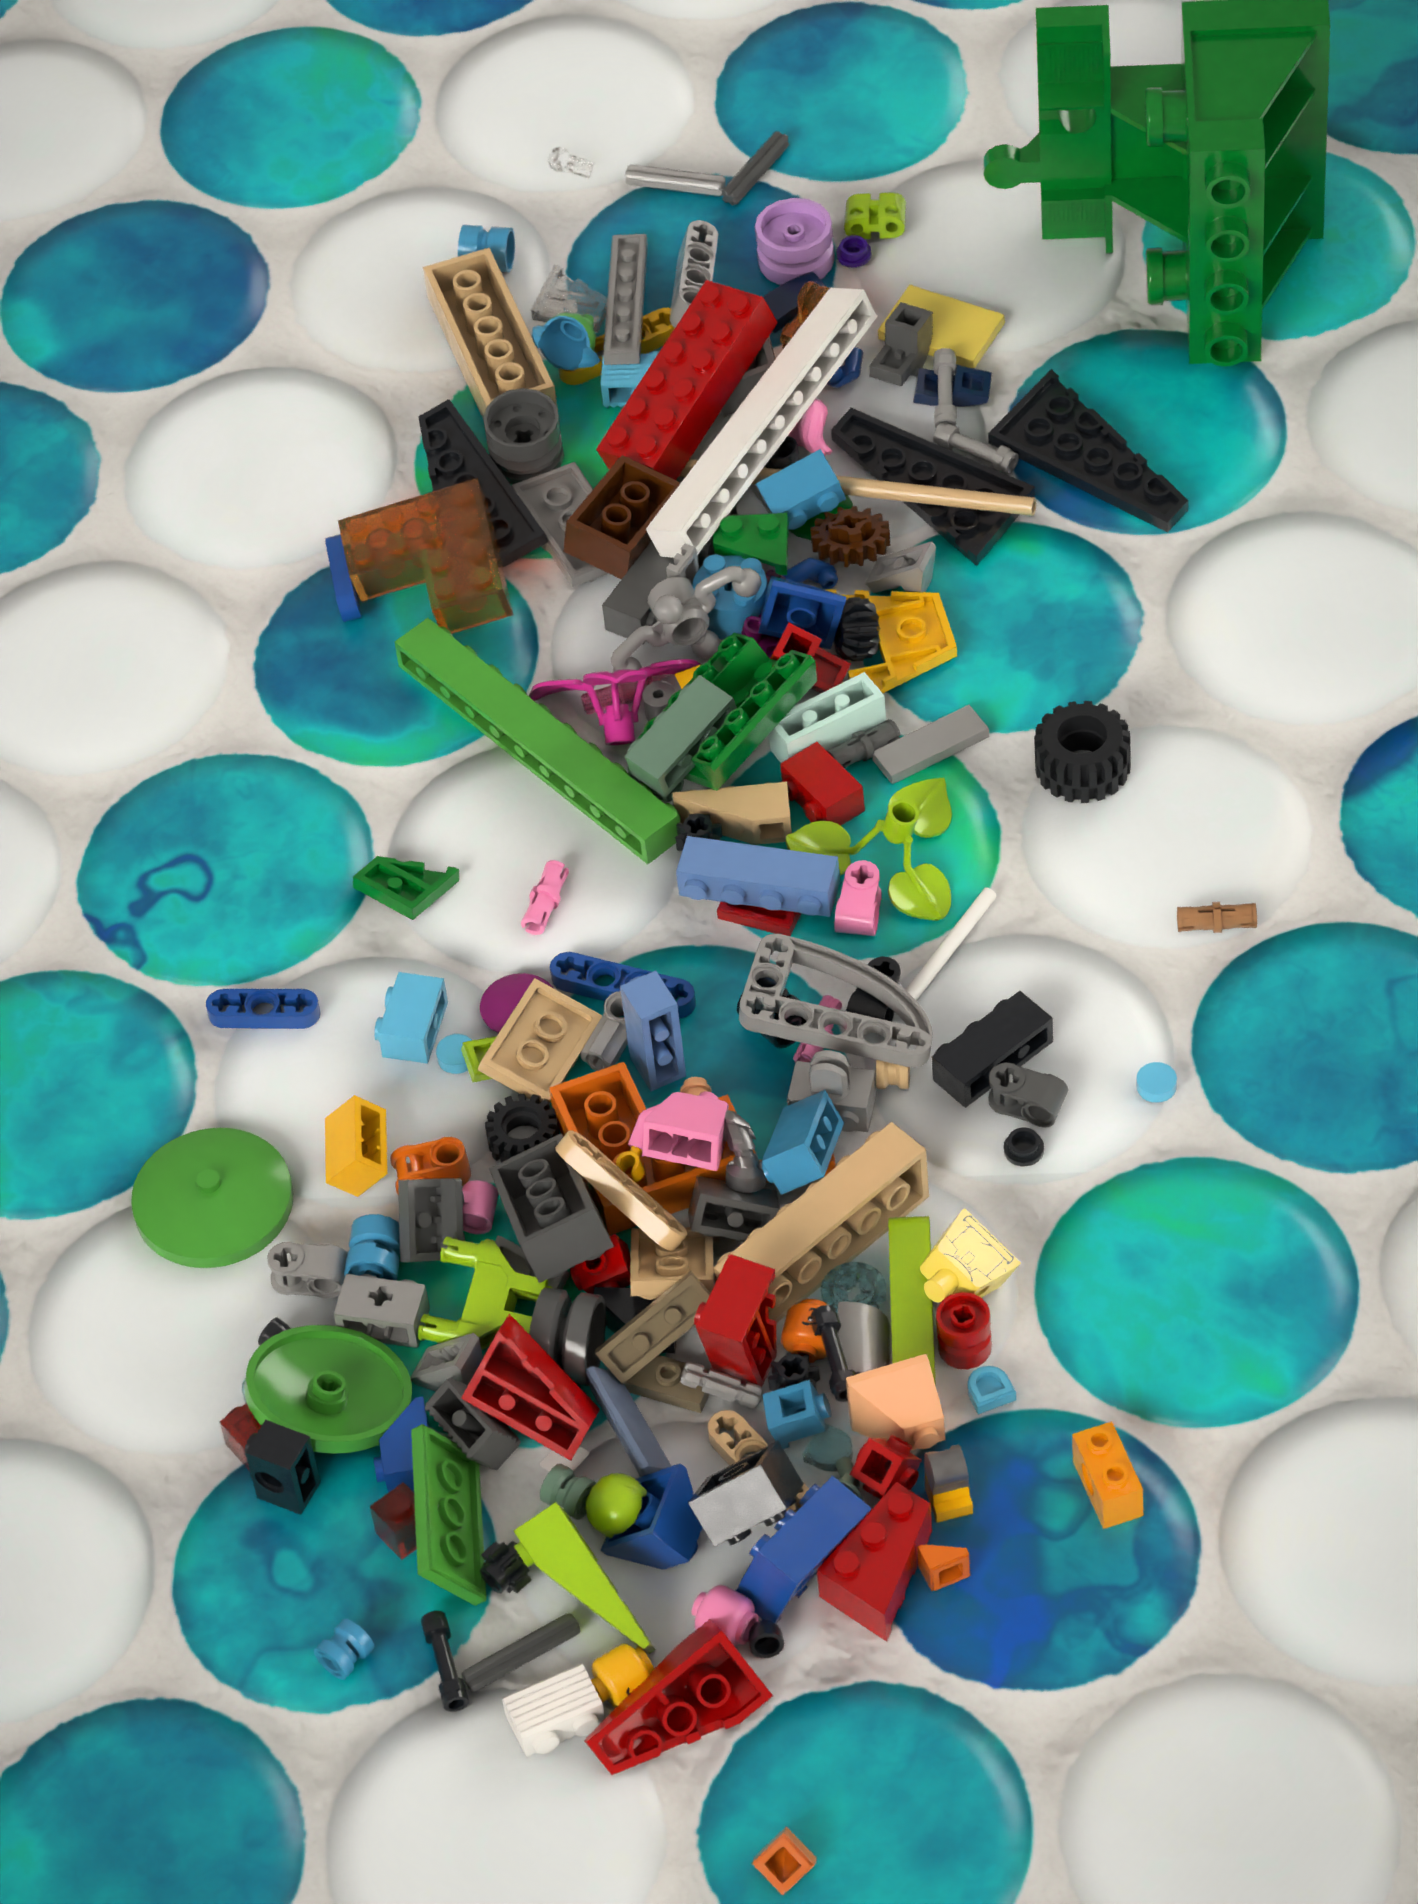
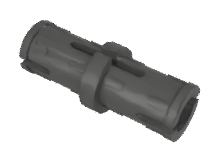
(863, 744)

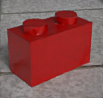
(822, 786)

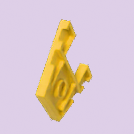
(911, 635)

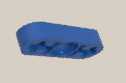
(344, 589)
(272, 1020)

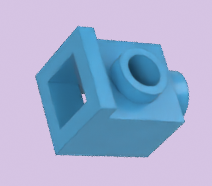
(796, 1412)

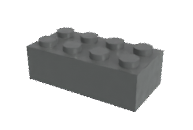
(550, 1210)

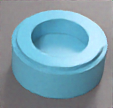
(450, 1054)
(1156, 1082)

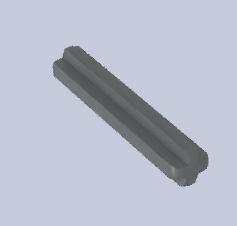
(755, 168)
(520, 1652)

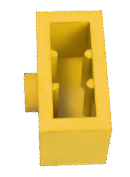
(355, 1146)

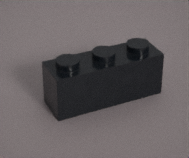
(1008, 1034)

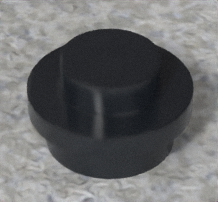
(1023, 1147)

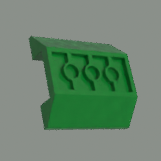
(763, 697)

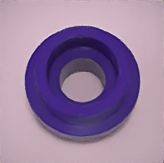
(853, 252)

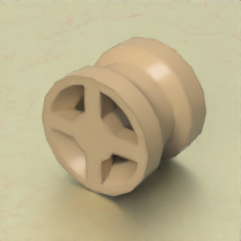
(892, 1074)

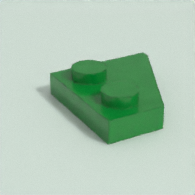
(755, 537)
(404, 885)

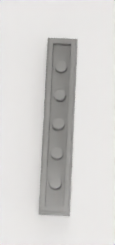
(625, 299)

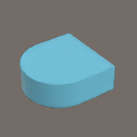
(990, 1389)

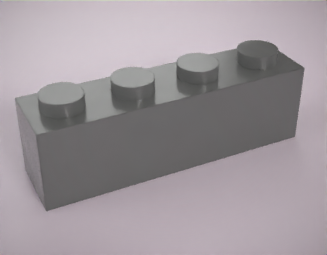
(627, 604)

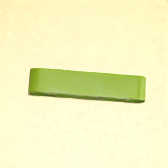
(910, 1307)

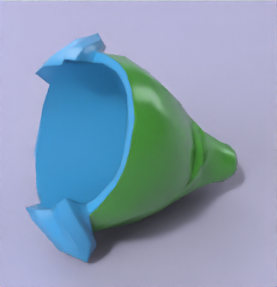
(567, 341)

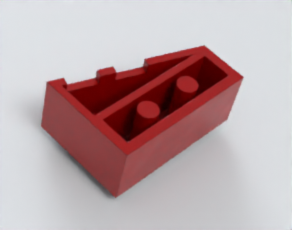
(737, 1322)
(531, 1392)
(876, 1560)

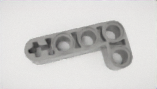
(694, 266)

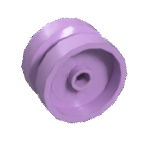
(794, 240)

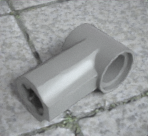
(608, 1037)

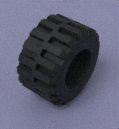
(1082, 774)

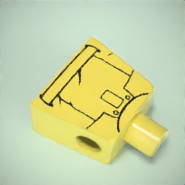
(966, 1261)

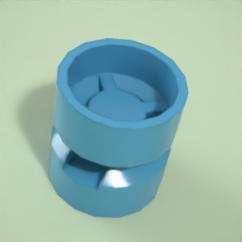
(499, 240)
(374, 1247)

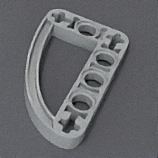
(817, 1017)

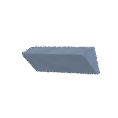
(627, 1421)

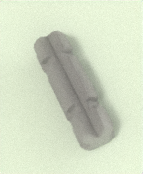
(721, 1385)

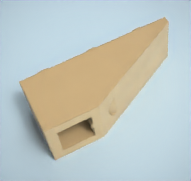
(746, 812)

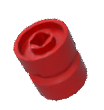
(964, 1330)

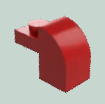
(829, 668)

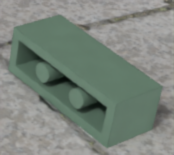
(666, 749)

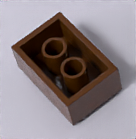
(613, 518)

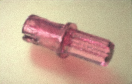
(604, 695)

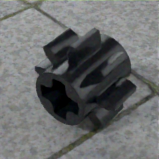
(697, 826)
(792, 1370)
(504, 1568)

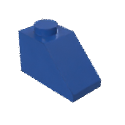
(396, 1457)

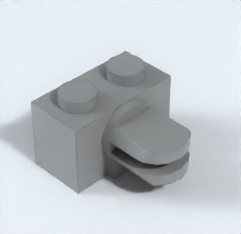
(848, 1087)

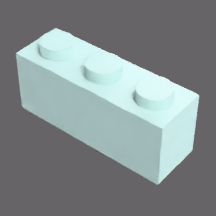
(829, 718)

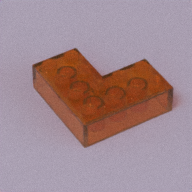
(432, 540)

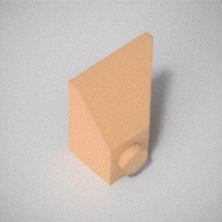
(897, 1402)

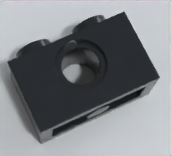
(282, 1466)

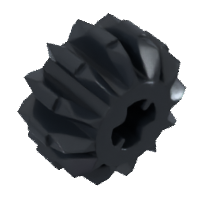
(857, 631)

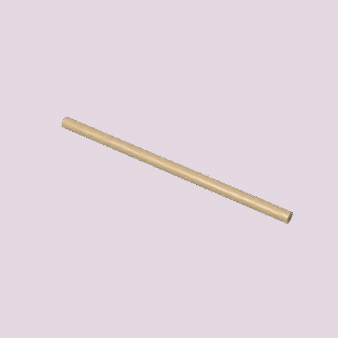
(920, 493)

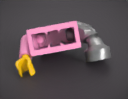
(694, 1133)

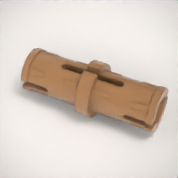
(1217, 917)

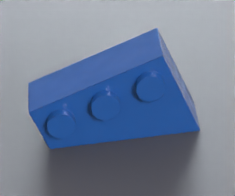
(800, 1546)

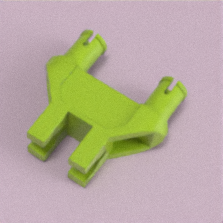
(490, 1296)

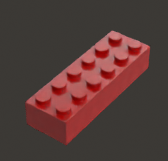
(690, 380)

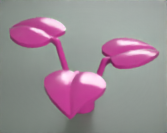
(617, 720)

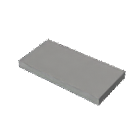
(552, 501)

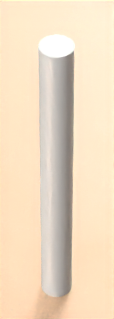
(951, 943)

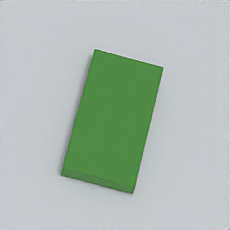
(448, 1515)

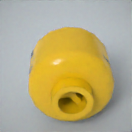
(620, 1672)

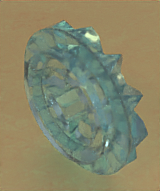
(845, 1277)

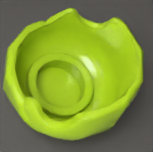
(614, 1503)

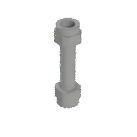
(945, 367)
(1002, 459)

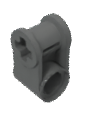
(1029, 1097)

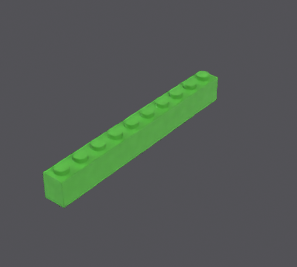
(538, 740)

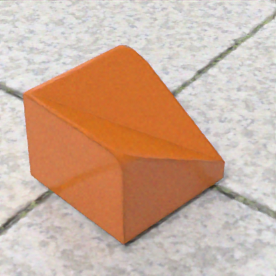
(943, 1565)
(784, 1860)

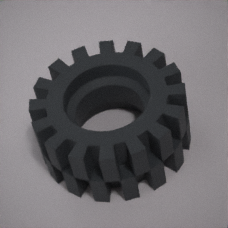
(519, 1114)

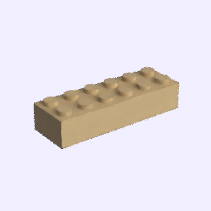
(485, 328)
(838, 1216)

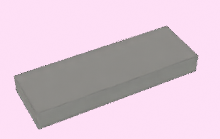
(930, 744)

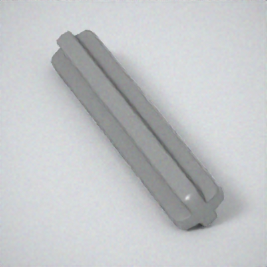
(675, 180)

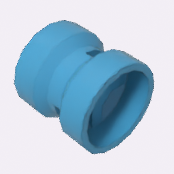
(344, 1649)

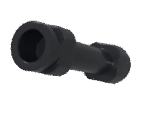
(827, 1325)
(452, 1688)

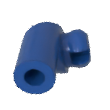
(850, 369)
(815, 571)

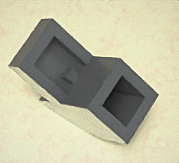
(906, 344)

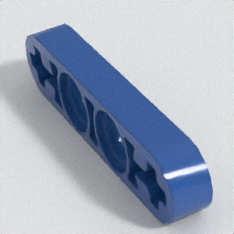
(621, 973)

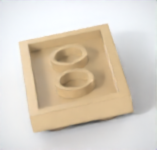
(539, 1041)
(658, 1269)

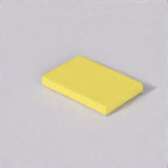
(956, 324)

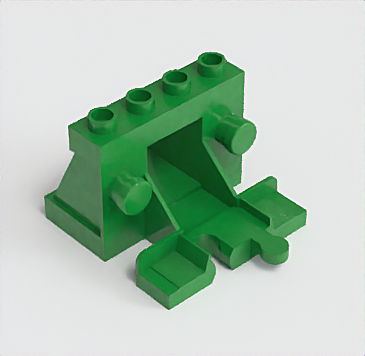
(1201, 148)

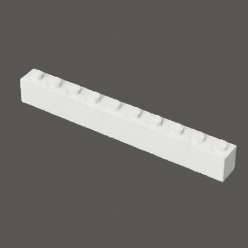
(762, 422)

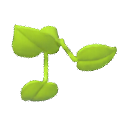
(915, 809)

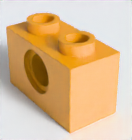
(1107, 1475)

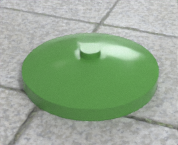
(212, 1197)
(328, 1386)

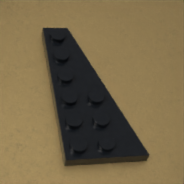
(1082, 449)
(457, 457)
(907, 458)

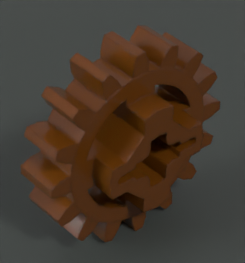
(850, 536)

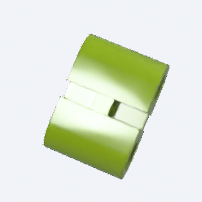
(880, 215)

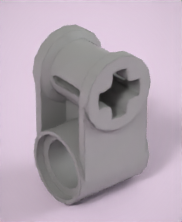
(312, 1269)

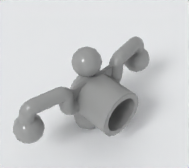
(684, 614)

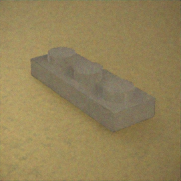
(653, 1328)

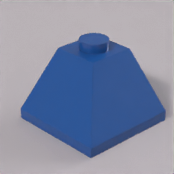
(804, 607)
(666, 1524)

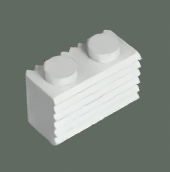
(554, 1710)

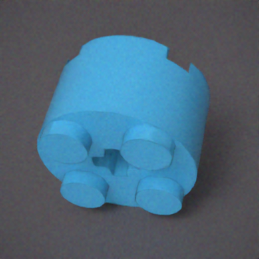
(731, 608)

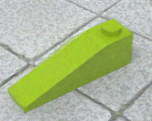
(567, 1559)

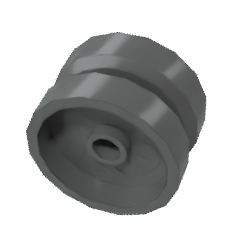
(570, 1330)

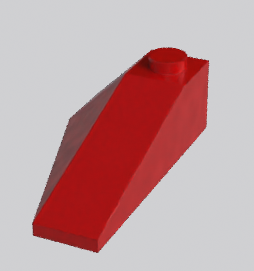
(686, 1696)

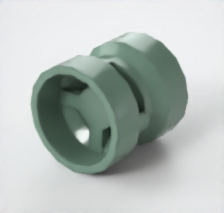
(566, 1490)

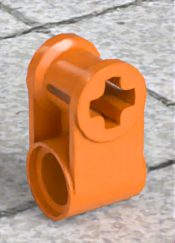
(432, 1160)

